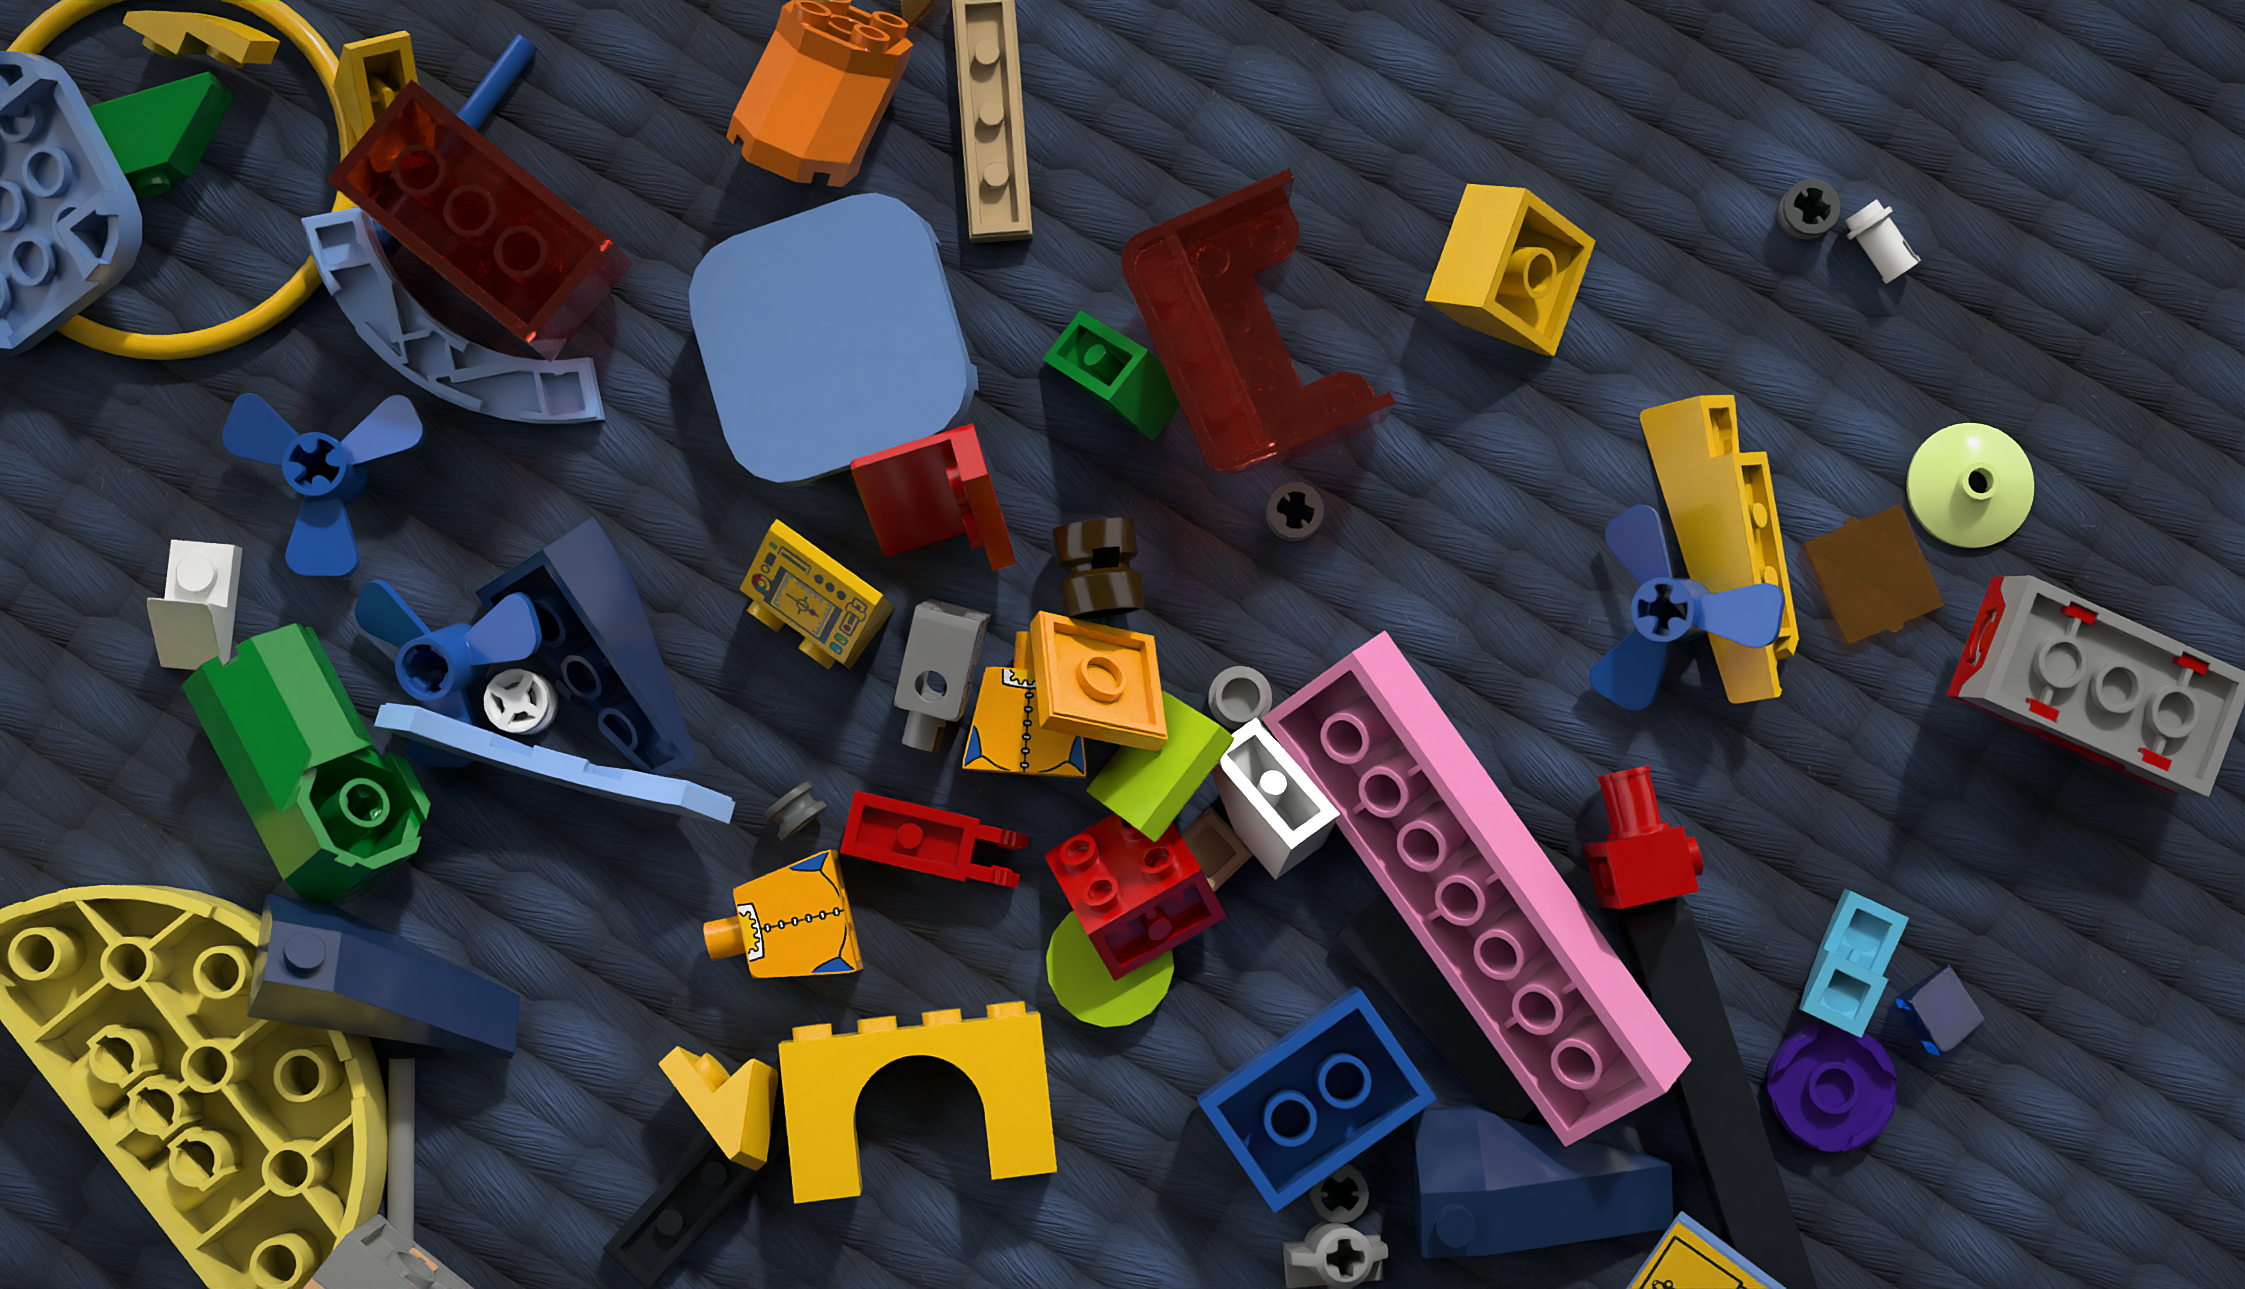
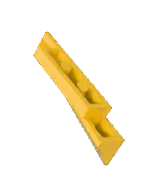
(1723, 525)

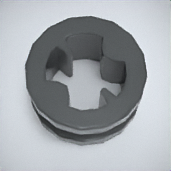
(1825, 202)
(1311, 502)
(795, 811)
(1338, 1212)

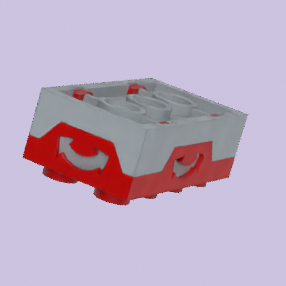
(2099, 685)

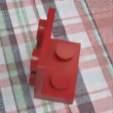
(932, 494)
(1133, 891)

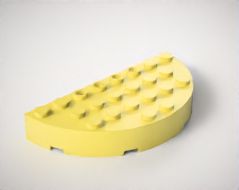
(227, 1126)

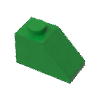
(163, 130)
(1115, 374)

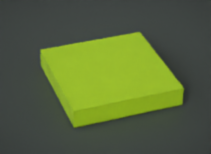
(1155, 786)

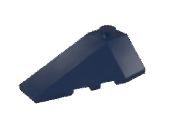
(601, 644)
(356, 978)
(1515, 1187)

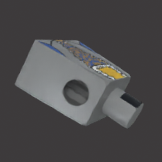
(943, 641)

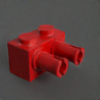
(1641, 854)

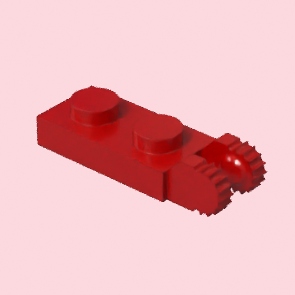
(924, 839)

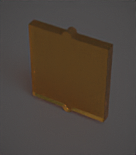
(1873, 574)

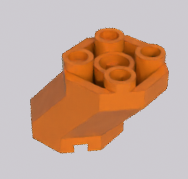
(820, 90)

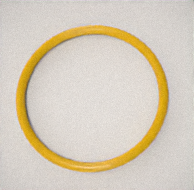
(306, 279)

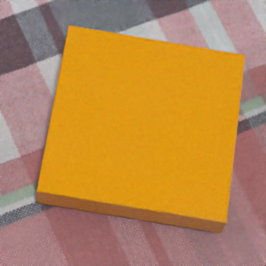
(1097, 682)

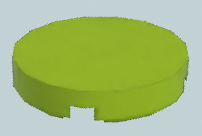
(1088, 988)

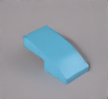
(1851, 963)

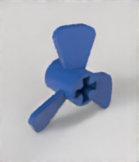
(322, 534)
(502, 635)
(1635, 667)

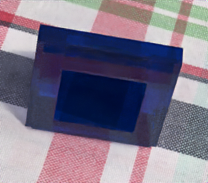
(1940, 1010)

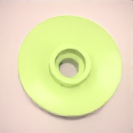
(1941, 490)

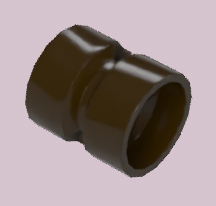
(1102, 591)

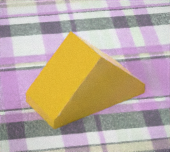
(372, 77)

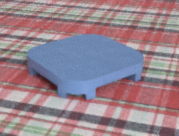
(63, 204)
(830, 338)

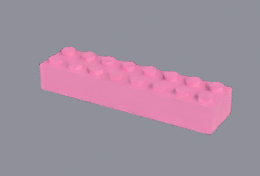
(1478, 891)

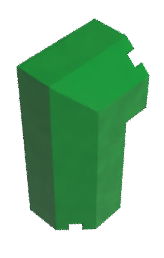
(307, 766)

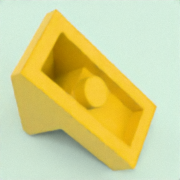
(731, 1108)

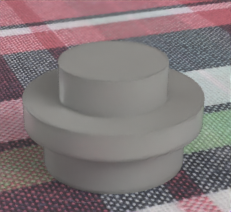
(1239, 697)

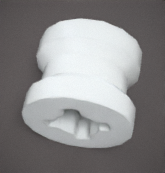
(509, 696)

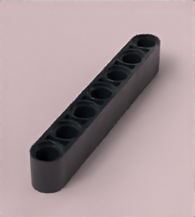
(1715, 1093)

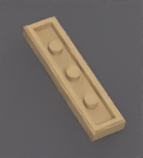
(992, 120)

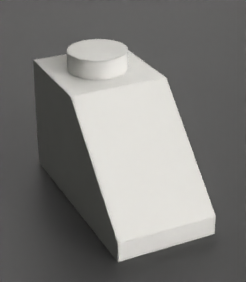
(1271, 800)

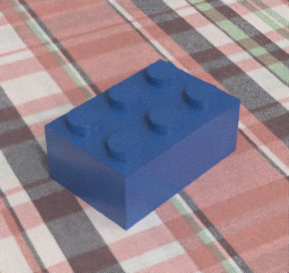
(1315, 1098)

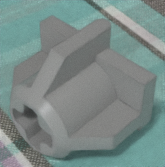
(1334, 1257)

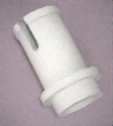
(1881, 241)

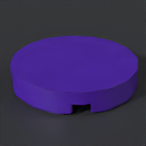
(1831, 1087)

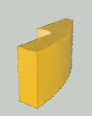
(202, 34)

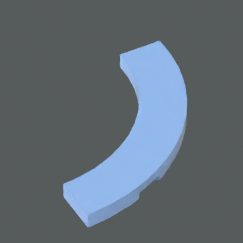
(429, 351)
(569, 771)

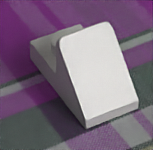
(198, 604)

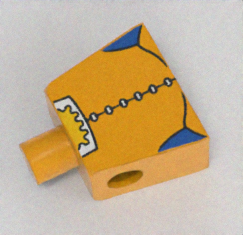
(1007, 726)
(791, 922)

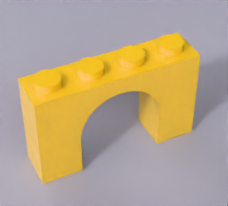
(828, 1071)

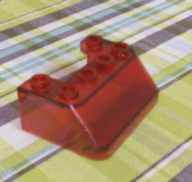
(1221, 342)

